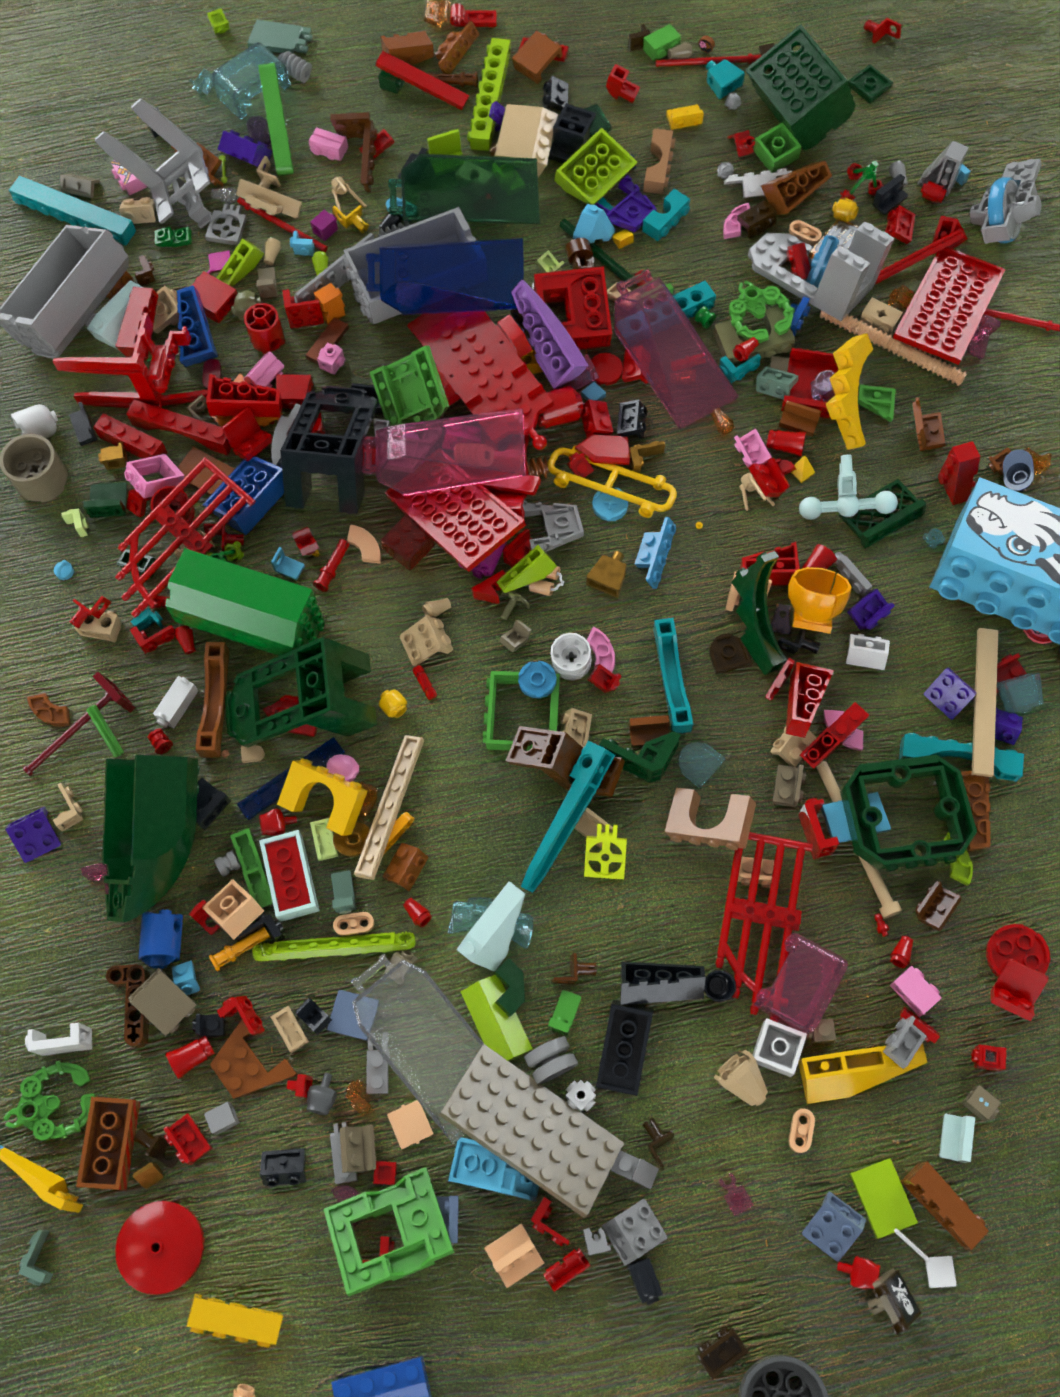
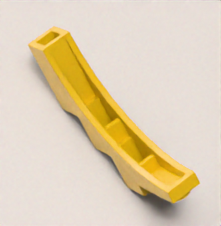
(845, 384)

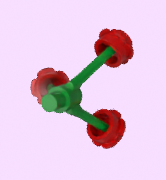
(855, 171)

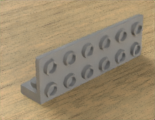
(333, 274)

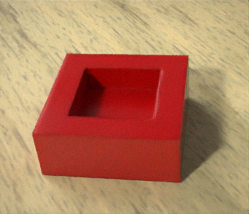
(385, 1173)

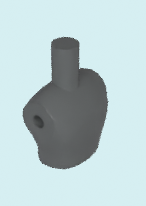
(321, 1098)

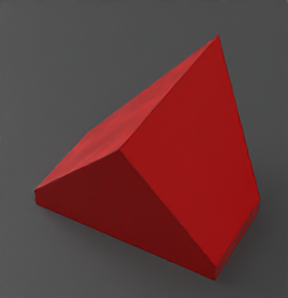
(946, 226)

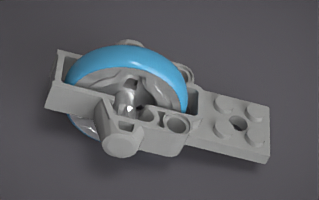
(1008, 202)

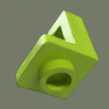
(218, 21)

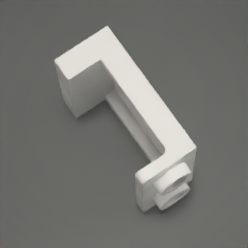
(79, 1040)

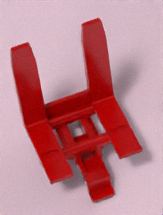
(148, 383)

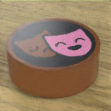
(706, 44)

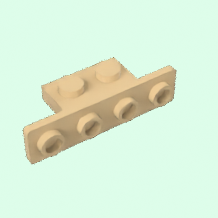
(271, 201)

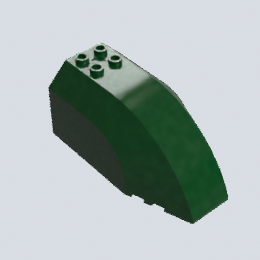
(146, 829)

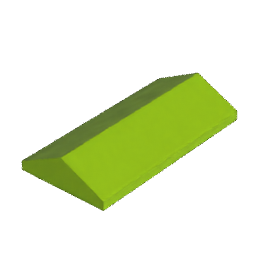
(495, 1027)

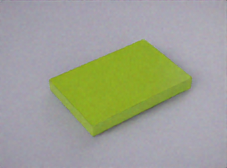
(883, 1198)

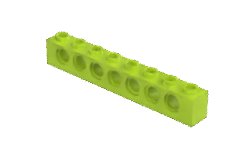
(490, 91)

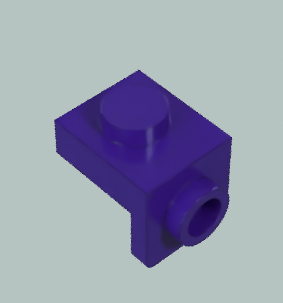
(497, 114)

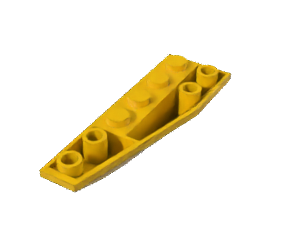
(850, 1072)

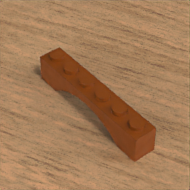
(211, 725)

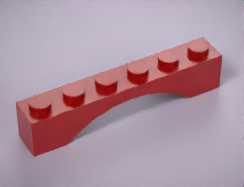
(153, 417)

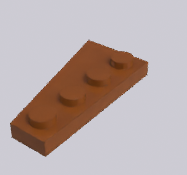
(978, 796)

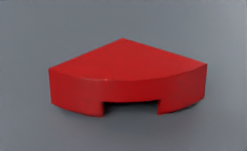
(785, 466)

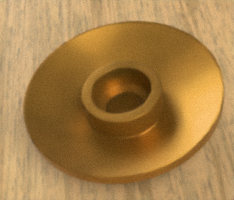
(344, 844)

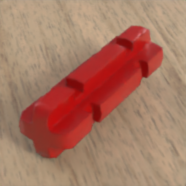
(424, 682)

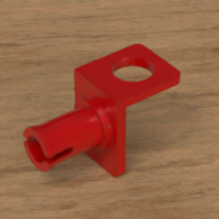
(883, 28)
(743, 143)
(226, 538)
(83, 612)

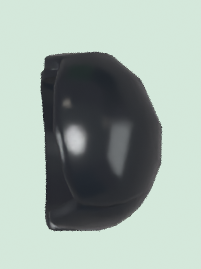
(719, 985)

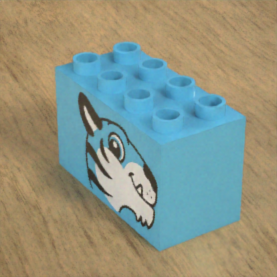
(1005, 558)

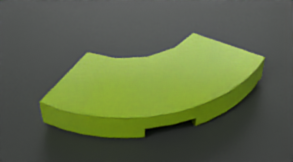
(962, 868)

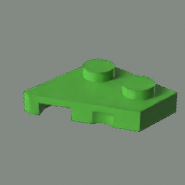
(877, 400)

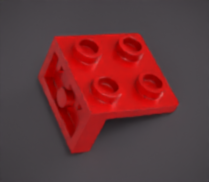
(302, 313)
(246, 435)
(1018, 989)

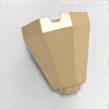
(743, 1078)

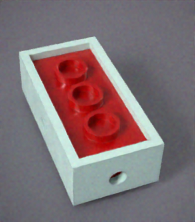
(289, 876)

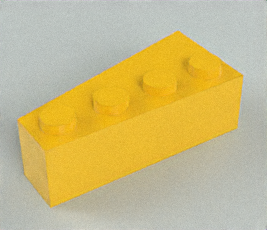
(234, 1320)

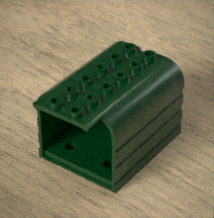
(802, 88)

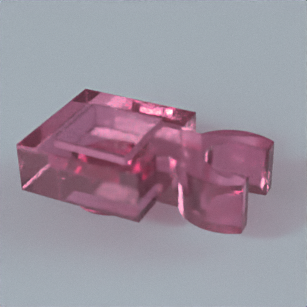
(737, 1197)

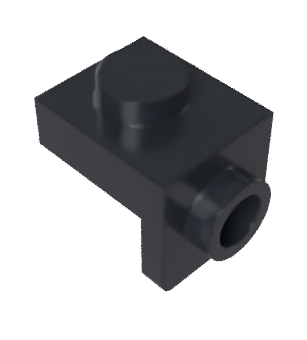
(313, 1016)

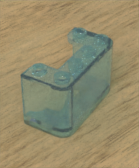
(240, 77)

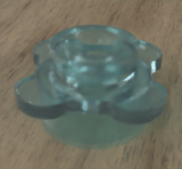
(936, 534)

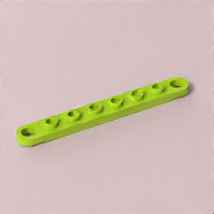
(334, 946)

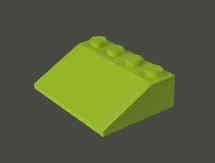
(594, 168)

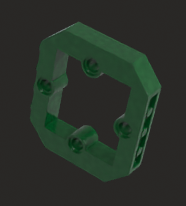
(951, 793)

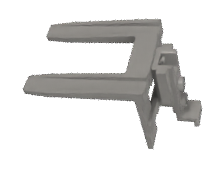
(186, 163)

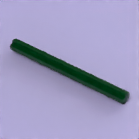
(598, 253)

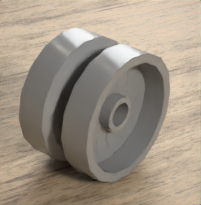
(549, 1057)

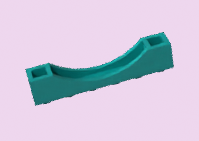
(675, 694)
(1007, 764)

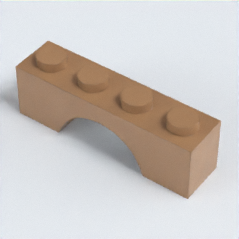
(661, 147)

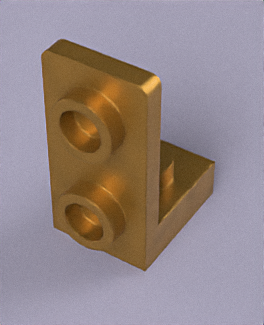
(639, 451)

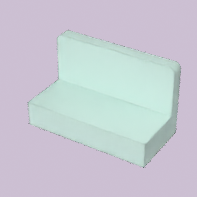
(957, 1138)

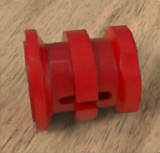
(160, 741)

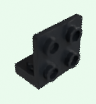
(209, 803)

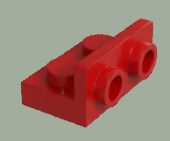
(901, 224)
(769, 478)
(517, 548)
(1009, 668)

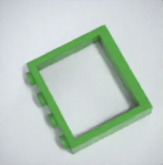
(505, 677)

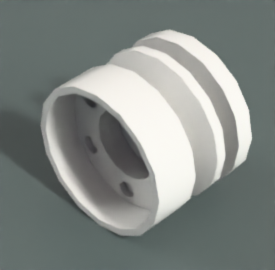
(570, 646)

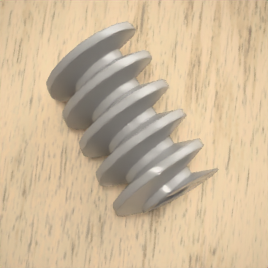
(296, 66)

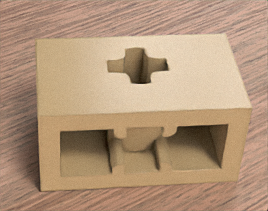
(881, 316)

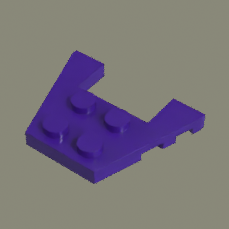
(632, 209)

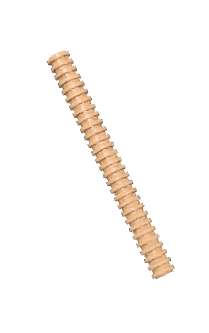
(899, 348)

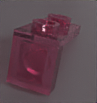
(979, 341)
(96, 872)

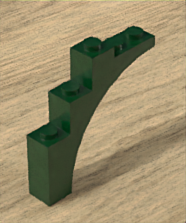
(753, 611)

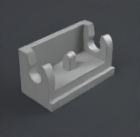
(598, 1244)

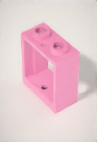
(150, 465)

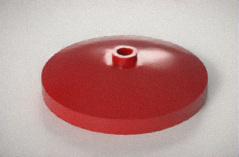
(179, 1253)

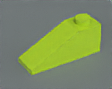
(240, 263)
(529, 569)

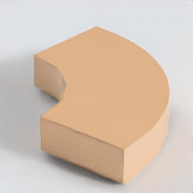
(365, 543)

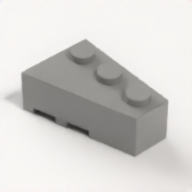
(945, 167)

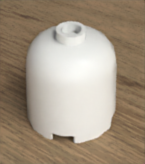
(36, 420)

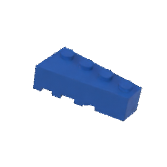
(193, 317)

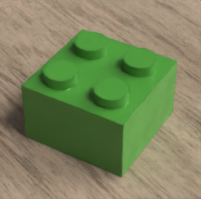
(777, 148)

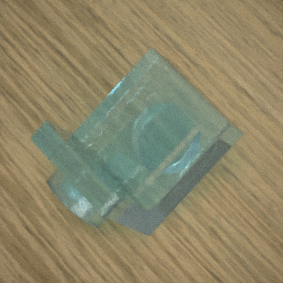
(203, 82)

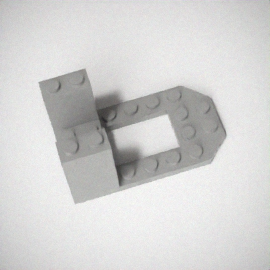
(847, 276)

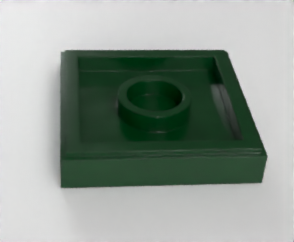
(870, 83)

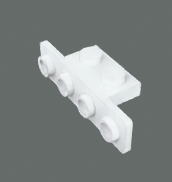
(751, 182)

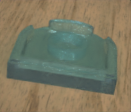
(699, 762)

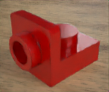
(579, 465)

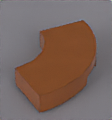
(49, 712)

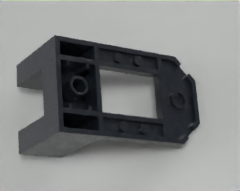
(325, 453)

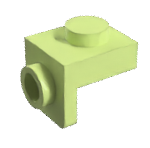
(548, 263)
(76, 517)

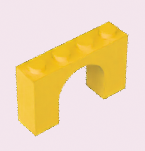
(347, 795)

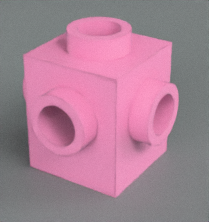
(331, 358)

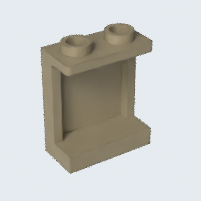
(162, 1002)

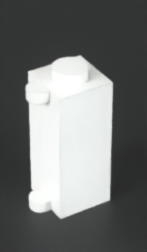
(175, 702)

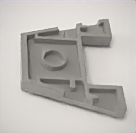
(560, 522)

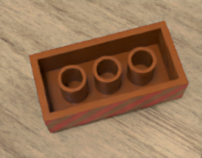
(108, 1143)

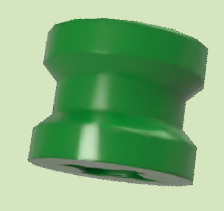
(705, 317)

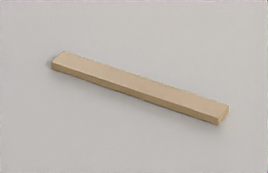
(985, 703)
(389, 807)

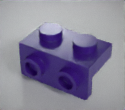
(870, 610)
(1007, 726)

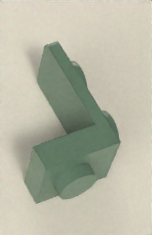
(343, 892)
(35, 1274)

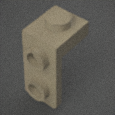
(267, 282)

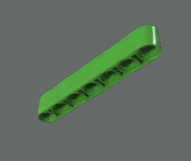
(276, 119)

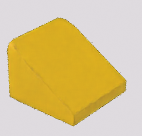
(623, 238)

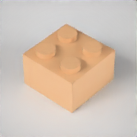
(233, 909)

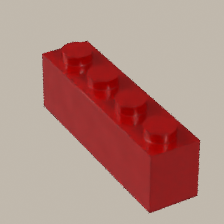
(131, 438)

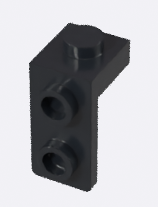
(267, 921)

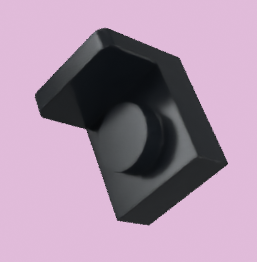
(209, 1025)

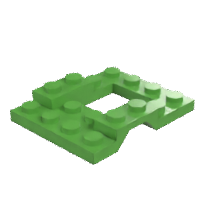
(418, 1221)

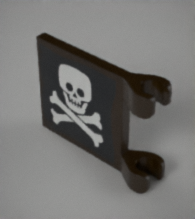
(900, 1299)

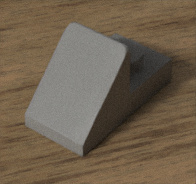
(635, 1169)

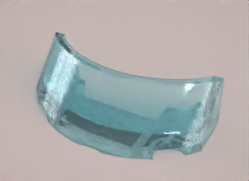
(466, 914)

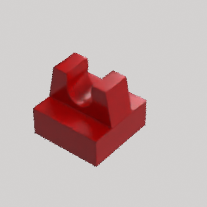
(300, 1086)

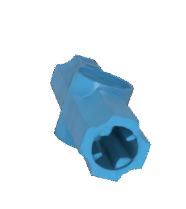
(821, 259)

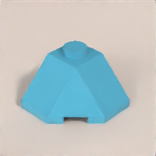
(594, 225)

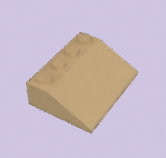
(526, 134)

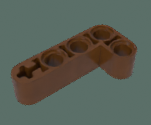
(128, 980)

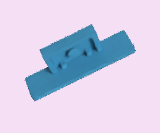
(654, 551)

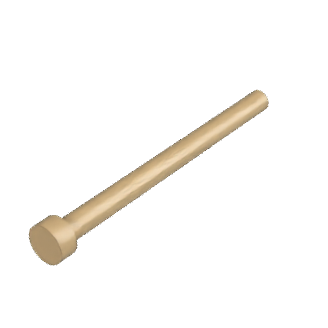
(888, 907)

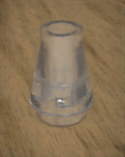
(225, 195)

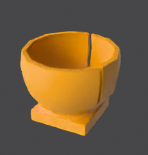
(812, 600)

